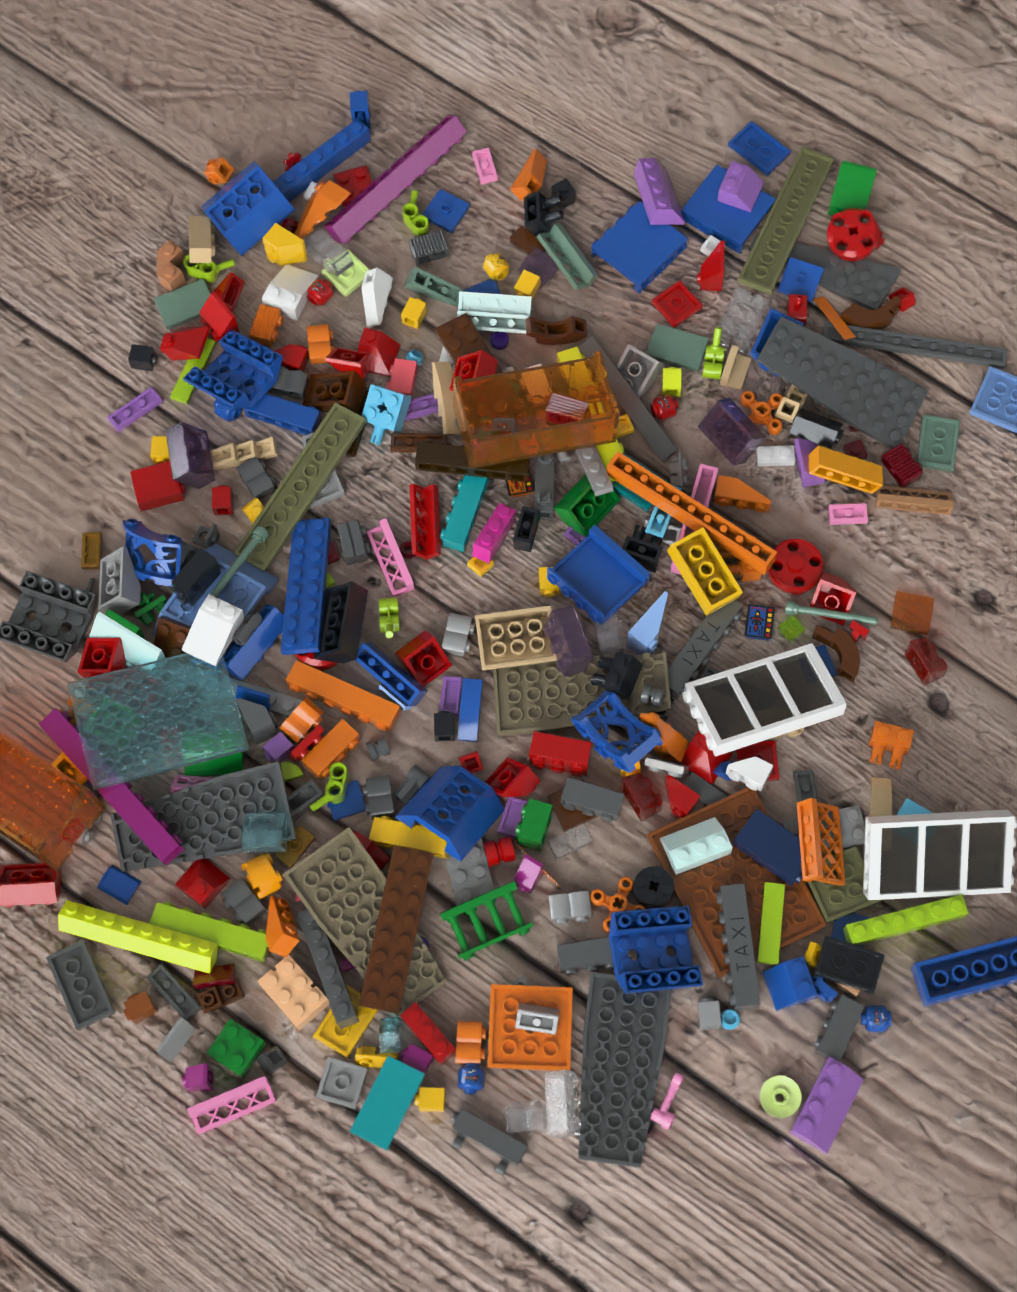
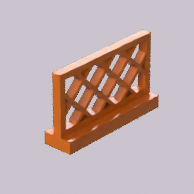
(811, 843)

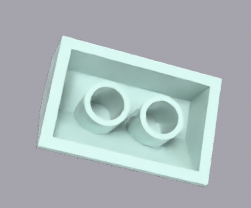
(696, 845)

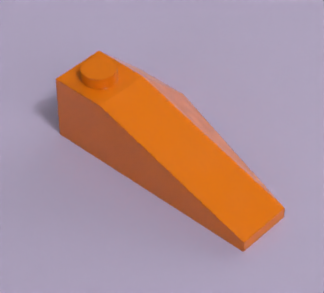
(322, 200)

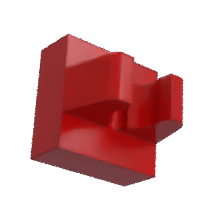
(858, 631)

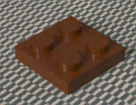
(171, 636)

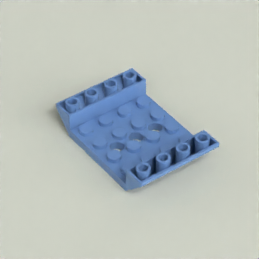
(242, 590)

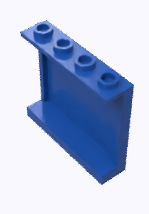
(720, 219)
(639, 248)
(598, 576)

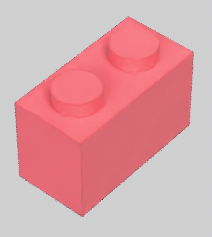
(403, 376)

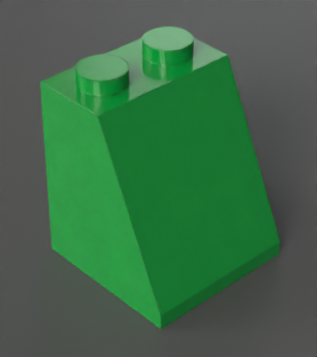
(852, 187)

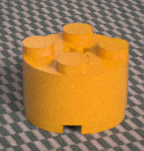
(261, 875)

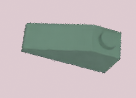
(432, 287)

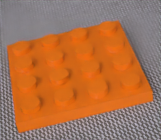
(526, 1048)

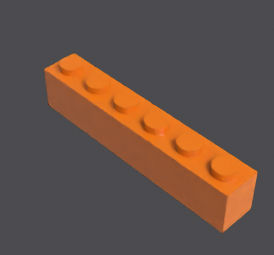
(343, 696)

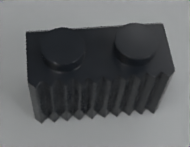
(526, 529)

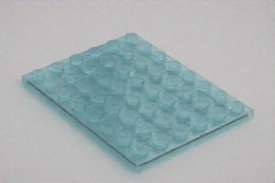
(156, 718)

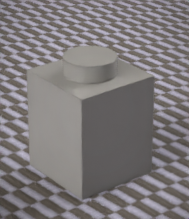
(709, 1014)

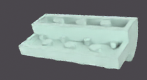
(495, 311)

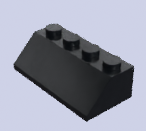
(342, 623)

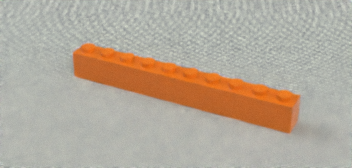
(691, 512)

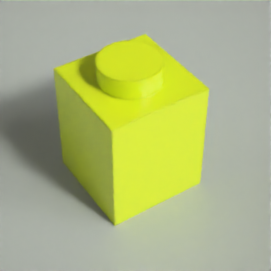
(671, 381)

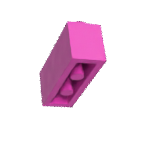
(494, 533)

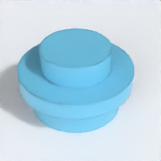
(415, 355)
(729, 1019)

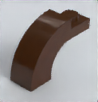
(872, 319)
(557, 332)
(844, 647)

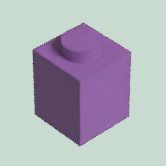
(278, 748)

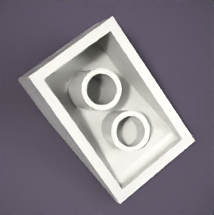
(289, 291)
(213, 630)

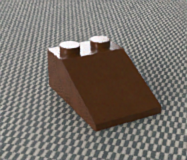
(339, 387)

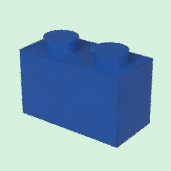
(360, 107)

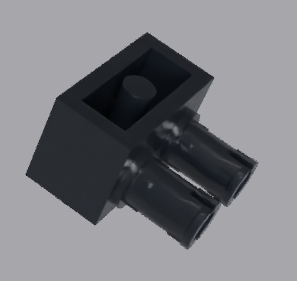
(538, 214)
(644, 552)
(621, 676)

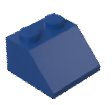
(790, 983)

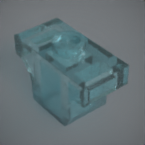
(390, 1035)

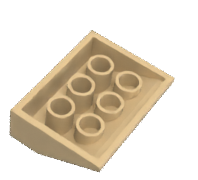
(513, 638)

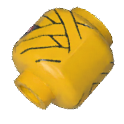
(496, 266)

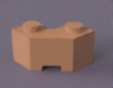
(169, 259)

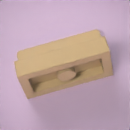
(735, 369)

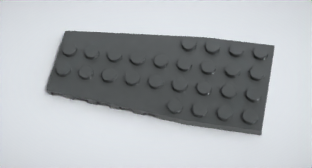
(844, 381)
(208, 816)
(619, 1070)

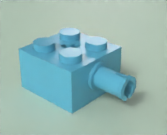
(376, 414)

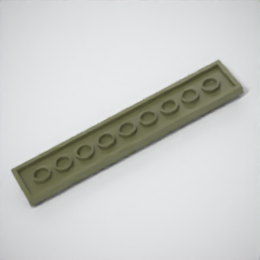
(785, 221)
(302, 484)

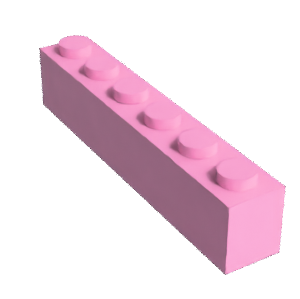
(702, 493)

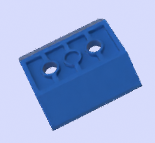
(252, 213)
(247, 365)
(467, 814)
(648, 935)

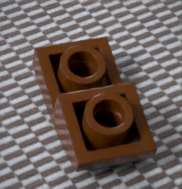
(220, 996)

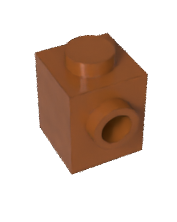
(139, 1007)

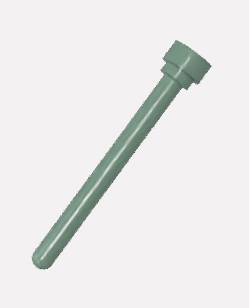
(259, 535)
(793, 608)

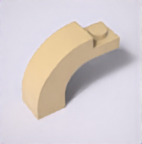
(791, 404)

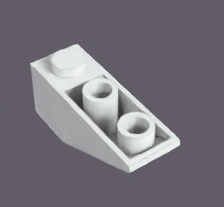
(375, 294)

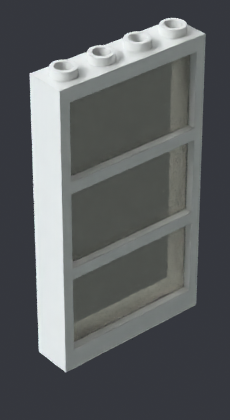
(763, 699)
(939, 854)

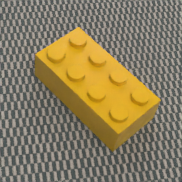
(704, 571)

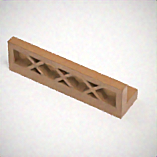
(912, 502)

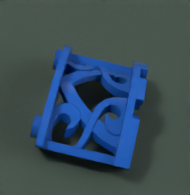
(136, 536)
(625, 758)

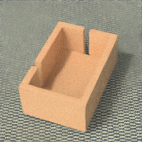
(294, 992)

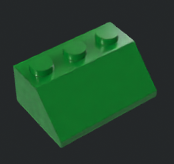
(583, 509)
(218, 766)

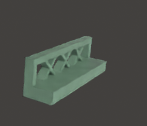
(571, 256)

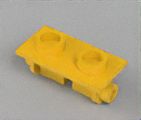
(367, 1058)

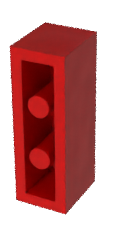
(428, 1033)

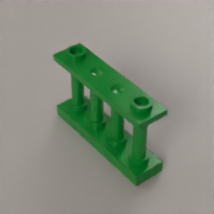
(470, 908)

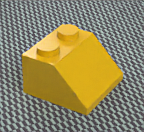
(284, 246)

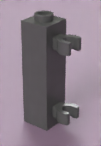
(544, 485)
(489, 1138)

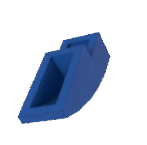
(470, 710)

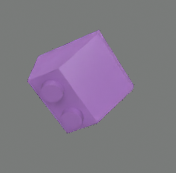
(740, 187)
(802, 450)

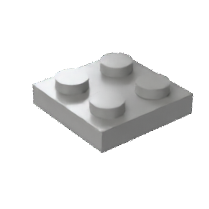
(658, 765)
(342, 1083)

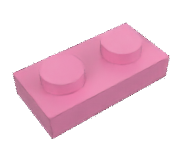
(484, 166)
(847, 514)

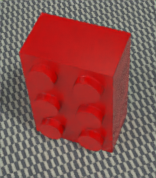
(560, 754)

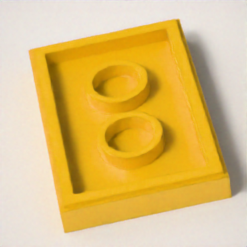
(345, 1039)

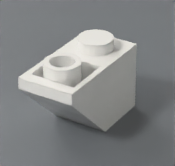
(751, 771)

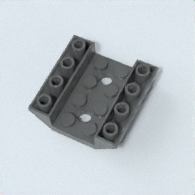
(55, 607)

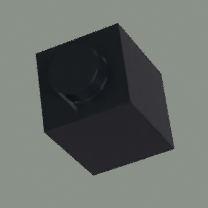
(566, 190)
(142, 357)
(444, 726)

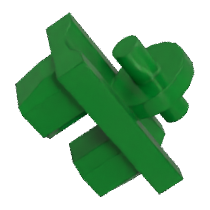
(144, 613)

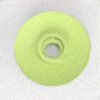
(789, 1091)

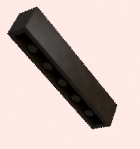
(453, 460)

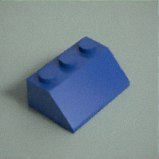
(766, 330)

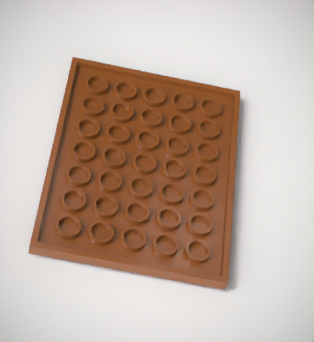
(699, 885)

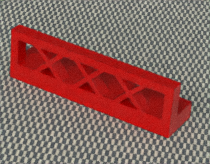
(427, 521)

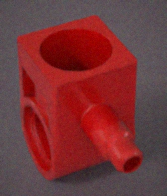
(797, 307)

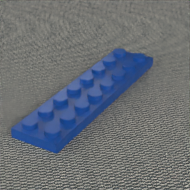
(306, 587)

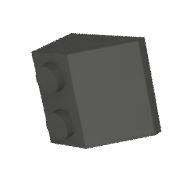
(259, 721)

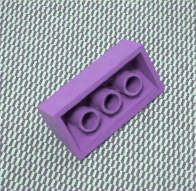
(657, 193)
(827, 1105)

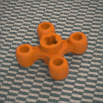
(773, 425)
(609, 901)

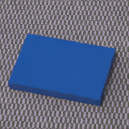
(759, 148)

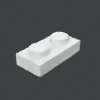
(775, 455)

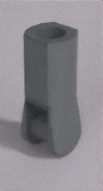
(247, 628)

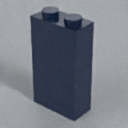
(771, 847)

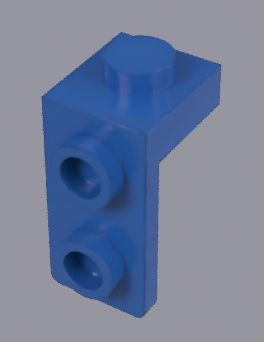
(823, 990)

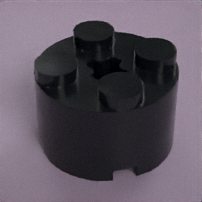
(655, 877)

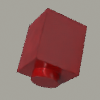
(222, 500)

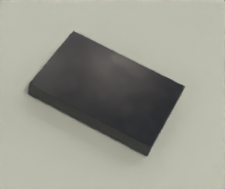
(849, 965)

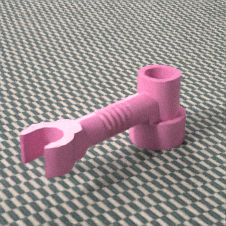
(662, 1115)

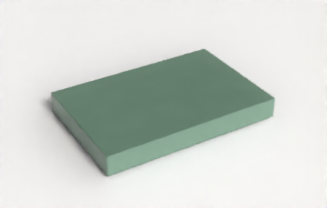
(182, 304)
(677, 347)
(938, 442)

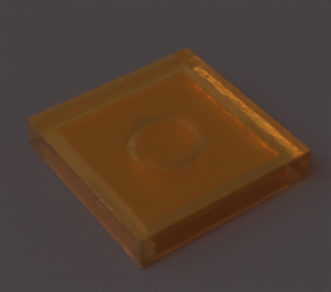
(912, 613)

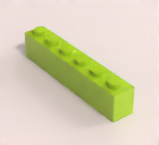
(906, 921)
(229, 937)

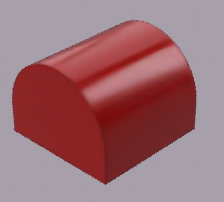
(471, 762)

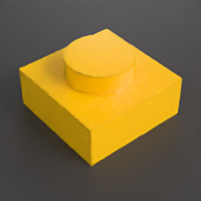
(624, 426)
(253, 509)
(479, 566)
(812, 954)

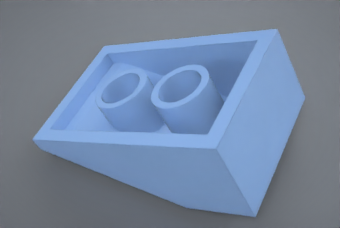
(645, 633)

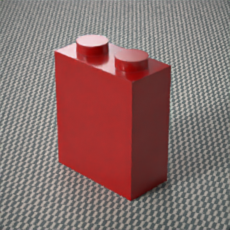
(156, 486)

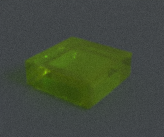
(791, 628)

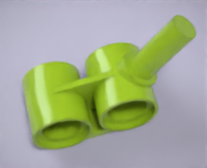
(416, 220)
(200, 269)
(714, 357)
(389, 616)
(335, 783)

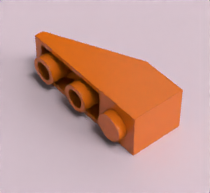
(531, 176)
(736, 493)
(673, 744)
(281, 929)

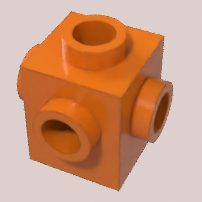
(218, 171)

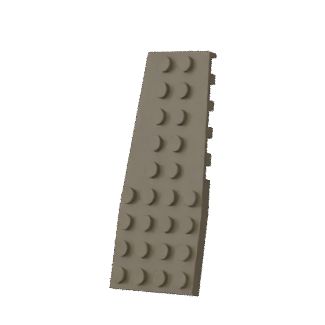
(545, 701)
(344, 897)

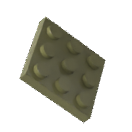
(840, 901)

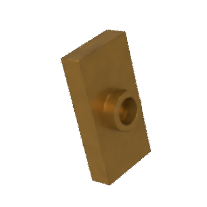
(91, 550)
(296, 847)

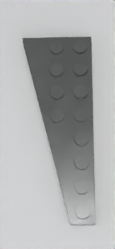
(857, 281)

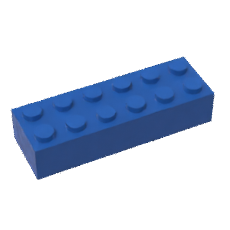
(966, 972)

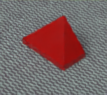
(230, 290)

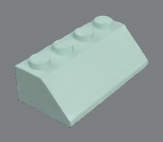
(136, 649)

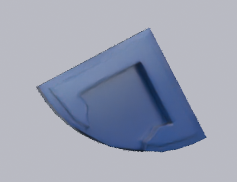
(720, 770)

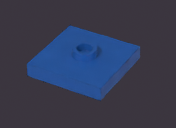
(446, 211)
(801, 279)

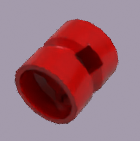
(499, 851)

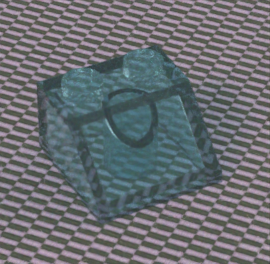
(264, 833)

